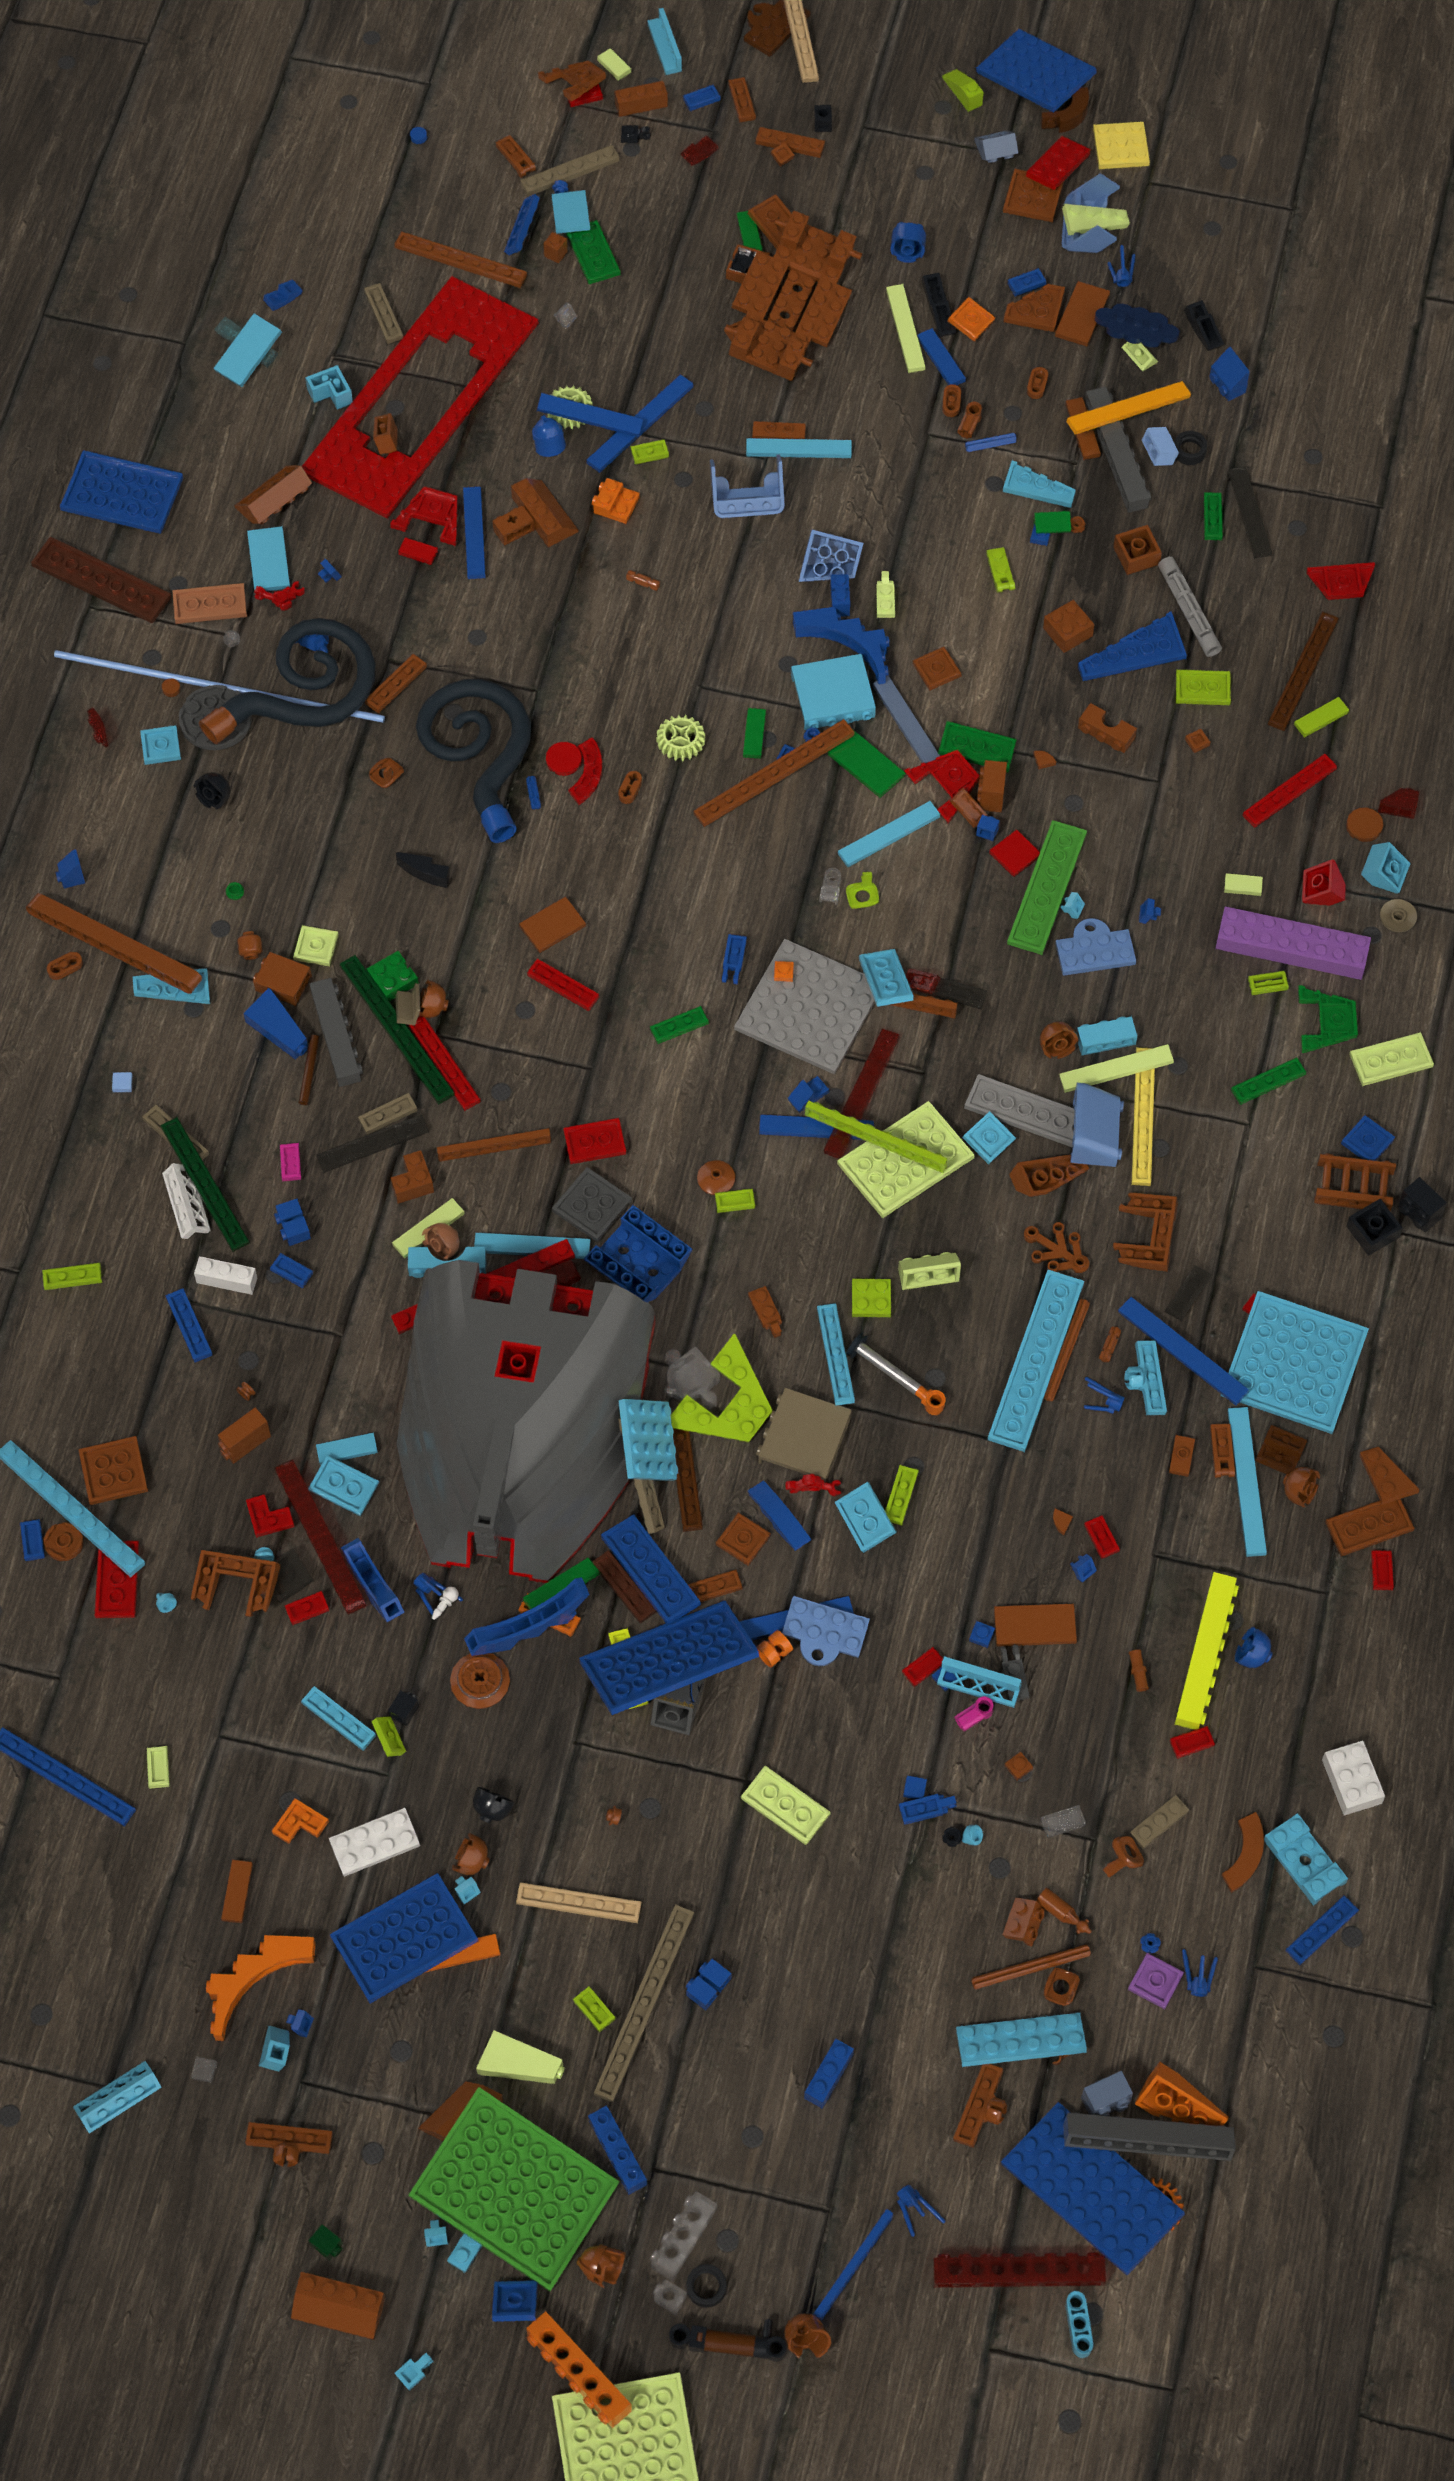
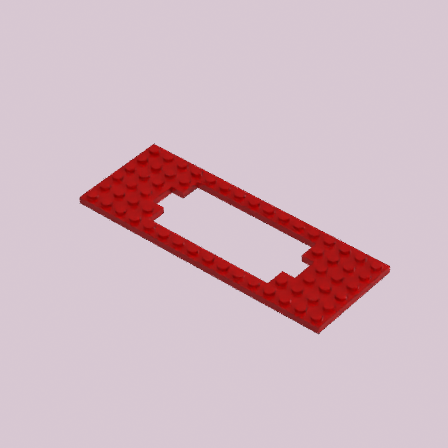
(382, 482)

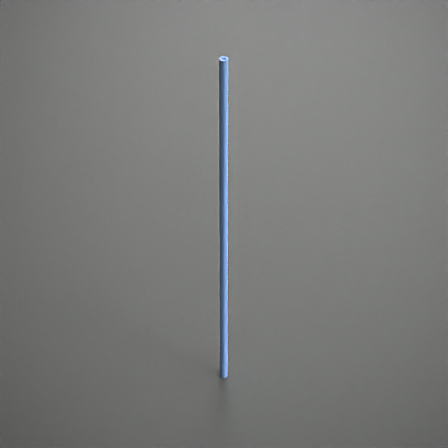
(195, 681)

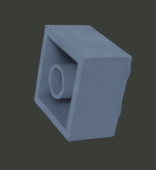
(1107, 2095)

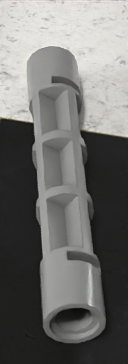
(1189, 606)

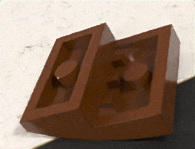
(1281, 1450)

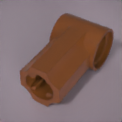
(970, 420)

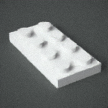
(374, 1842)

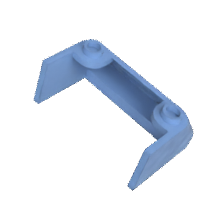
(1093, 194)
(748, 501)

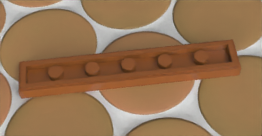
(493, 1145)

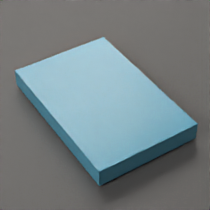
(570, 212)
(343, 1485)
(865, 1517)

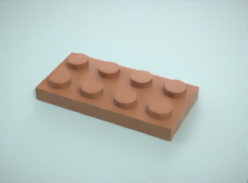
(209, 603)

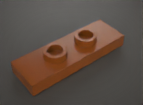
(778, 430)

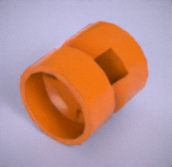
(774, 1648)

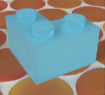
(329, 384)

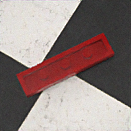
(563, 984)

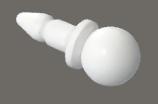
(450, 1595)

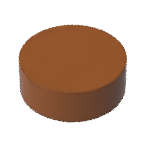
(171, 687)

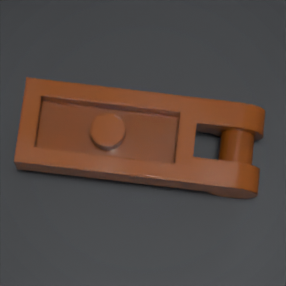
(515, 156)
(1222, 1450)

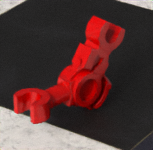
(280, 598)
(812, 1483)

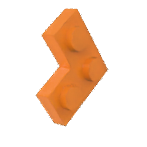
(296, 1817)

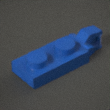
(926, 1808)

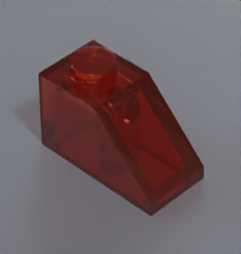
(1400, 803)

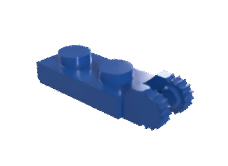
(734, 956)

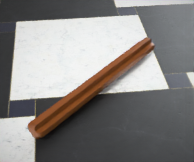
(1066, 1349)
(1030, 1966)

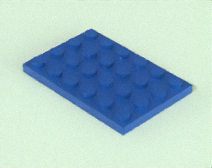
(1036, 70)
(121, 492)
(403, 1938)

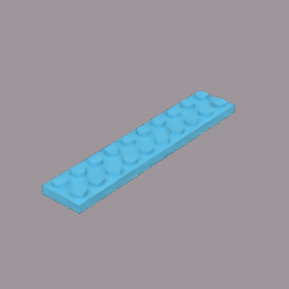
(1035, 1360)

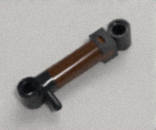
(704, 2339)

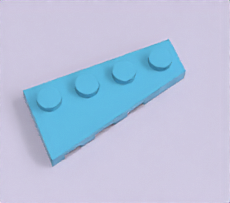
(1025, 483)
(151, 987)

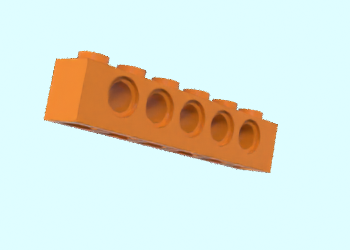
(546, 2327)

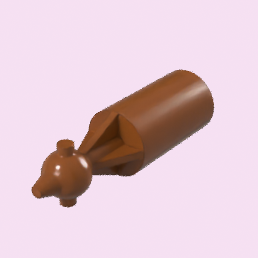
(1062, 1910)

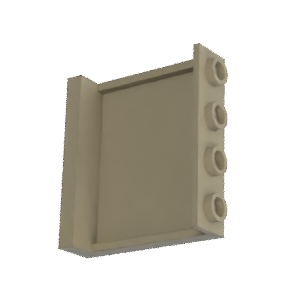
(804, 1434)

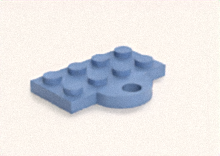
(1095, 949)
(824, 1630)

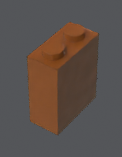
(283, 977)
(243, 1436)

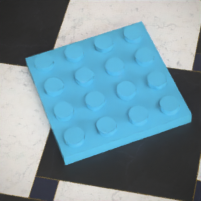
(648, 1440)

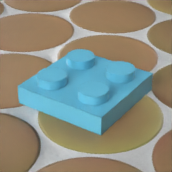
(160, 745)
(989, 1137)

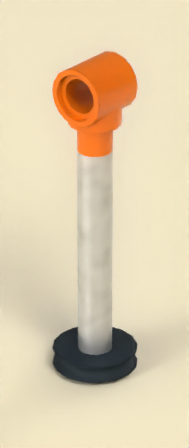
(859, 1347)

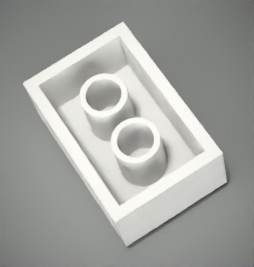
(1353, 1778)

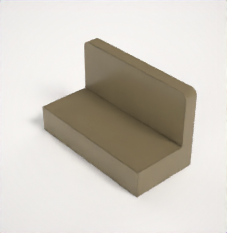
(408, 1006)

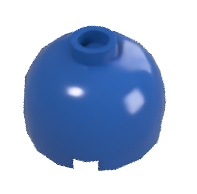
(1254, 1650)

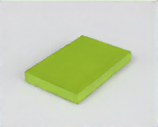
(1203, 687)

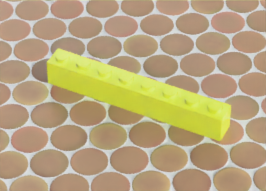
(1205, 1651)

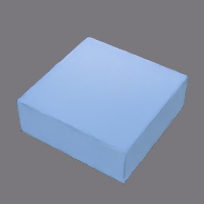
(122, 1082)

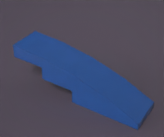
(779, 1515)

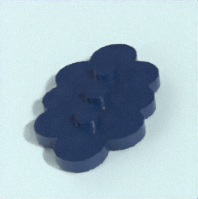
(1136, 325)

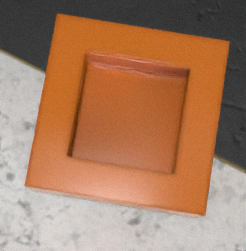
(783, 971)

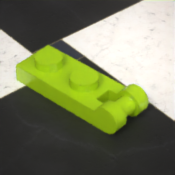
(1000, 569)

